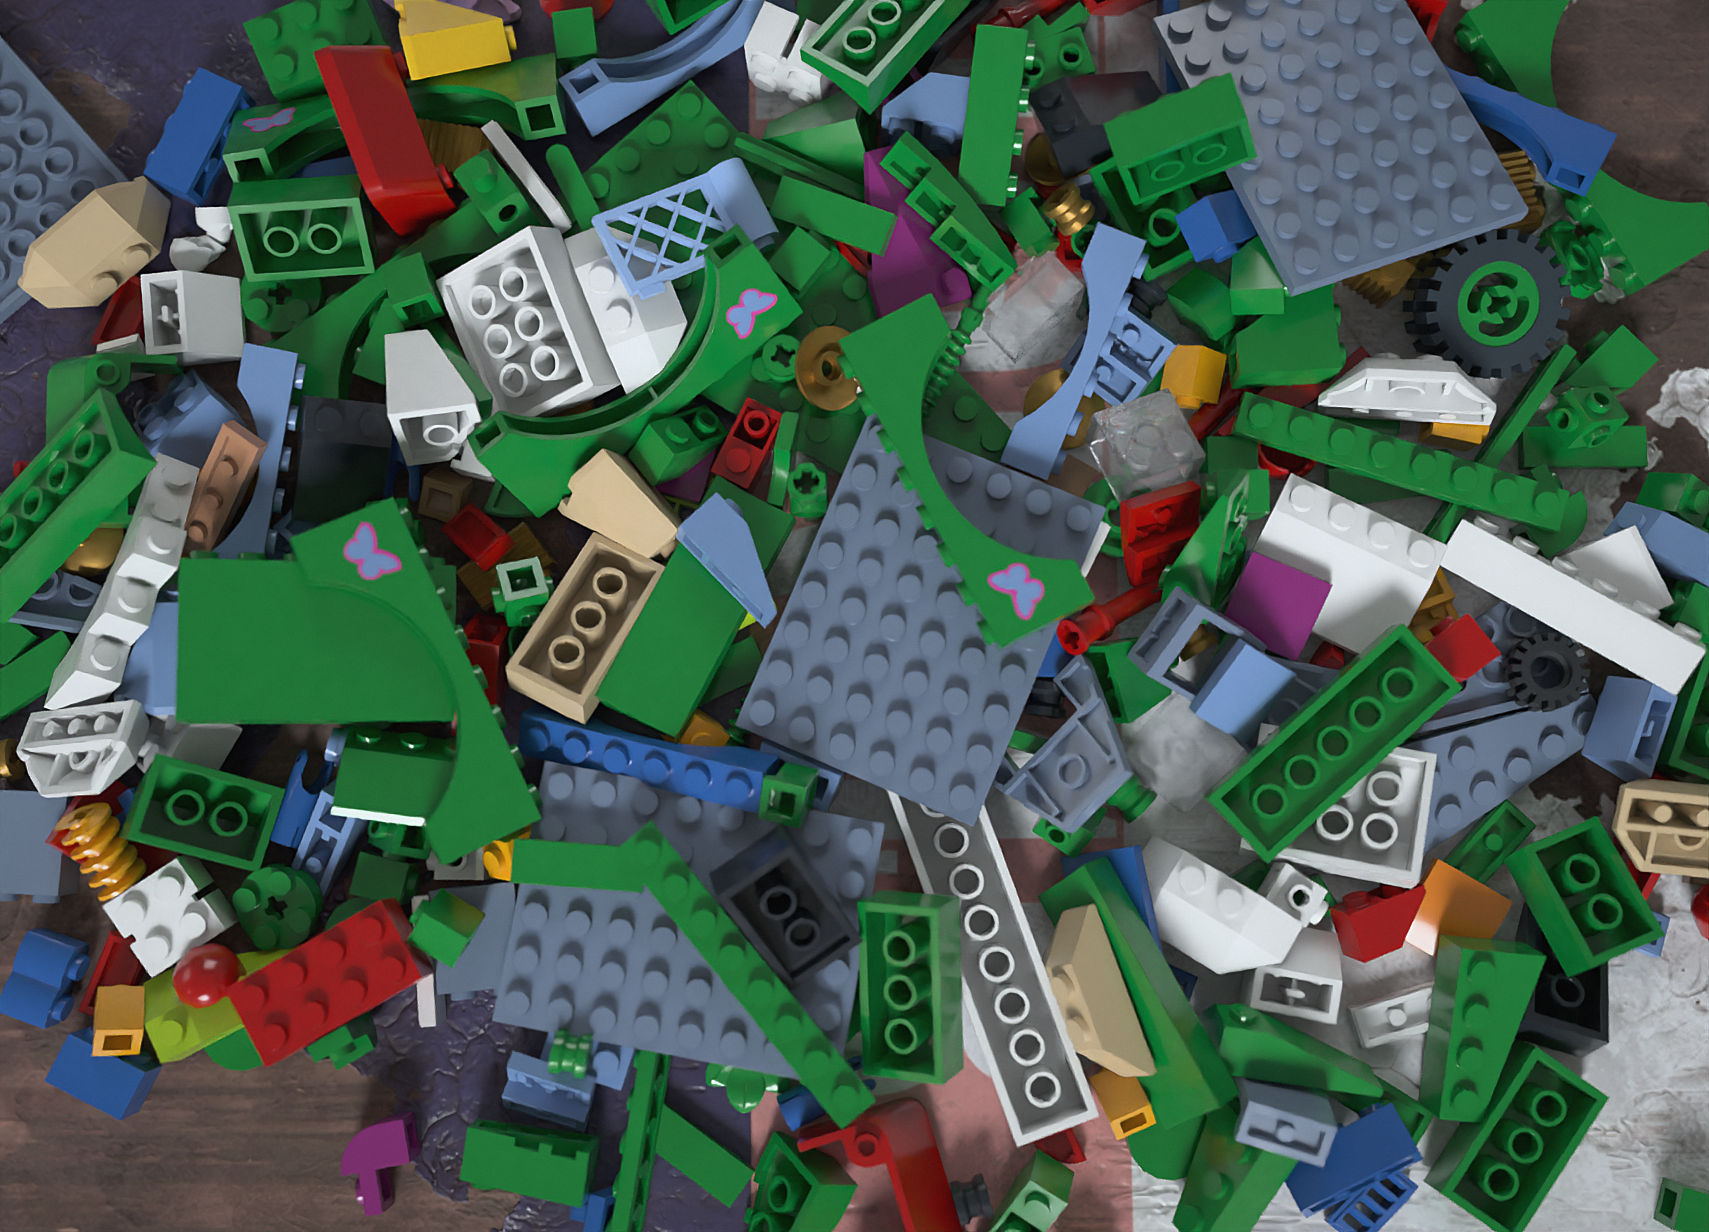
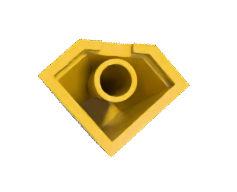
(450, 38)

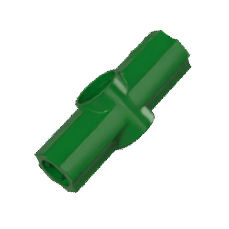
(808, 492)

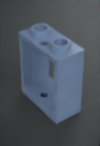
(1171, 631)

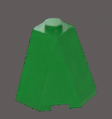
(829, 134)

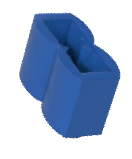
(44, 977)

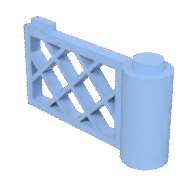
(730, 198)

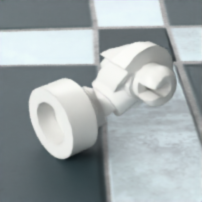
(197, 252)

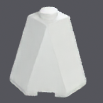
(426, 399)

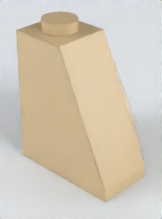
(622, 505)

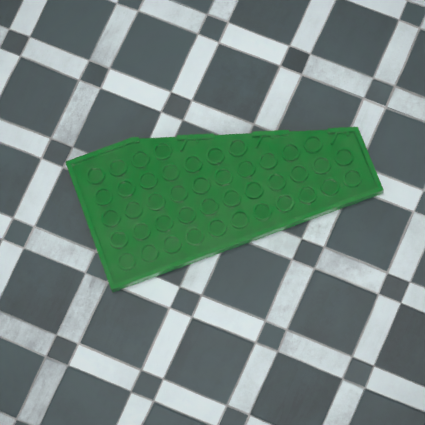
(688, 140)

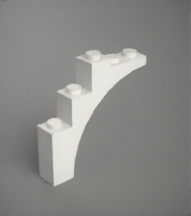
(128, 597)

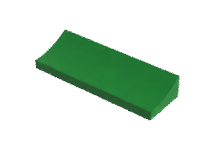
(876, 42)
(66, 496)
(687, 627)
(1332, 741)
(1188, 1067)

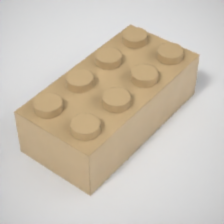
(583, 628)

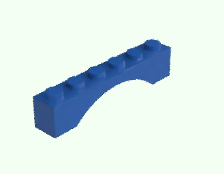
(1560, 145)
(709, 773)

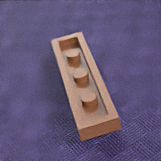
(221, 487)

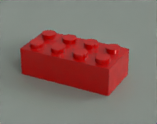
(329, 981)

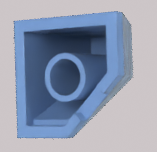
(152, 663)

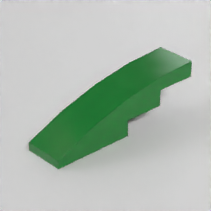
(946, 205)

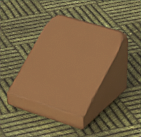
(443, 494)

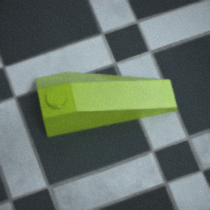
(182, 1029)

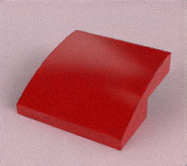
(1158, 529)

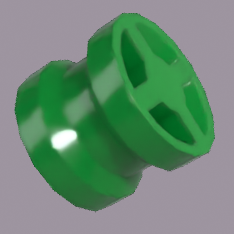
(783, 366)
(1132, 798)
(570, 1053)

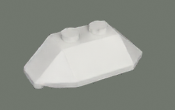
(634, 331)
(1407, 392)
(82, 746)
(1213, 914)

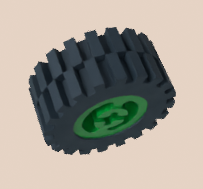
(1450, 313)

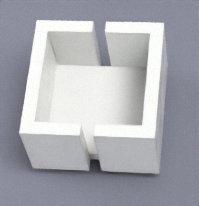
(777, 63)
(168, 915)

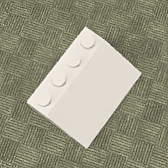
(528, 326)
(1372, 561)
(1372, 829)

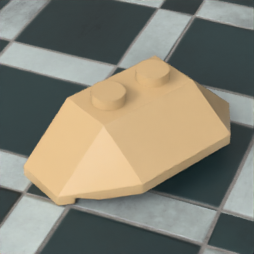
(96, 245)
(1664, 826)
(1094, 995)

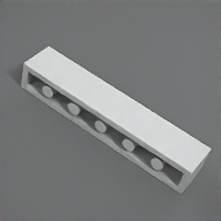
(1573, 605)

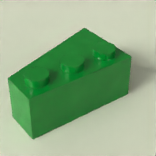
(531, 1160)
(1228, 1178)

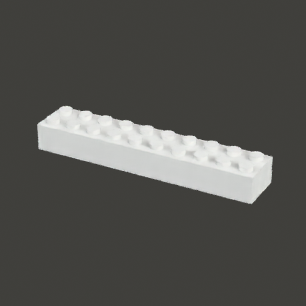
(1000, 973)

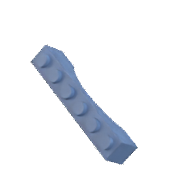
(614, 88)
(1107, 272)
(267, 384)

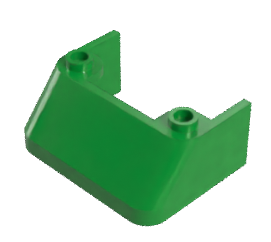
(78, 378)

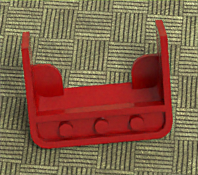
(385, 135)
(904, 1140)

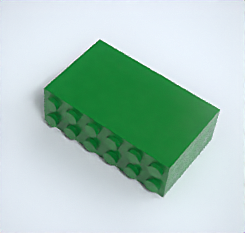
(289, 652)

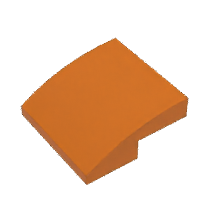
(1455, 908)

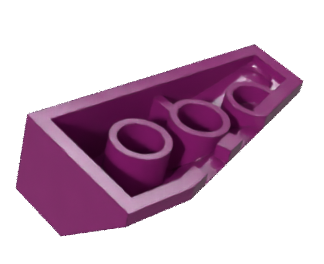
(911, 261)

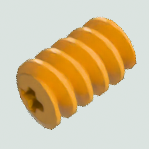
(106, 851)

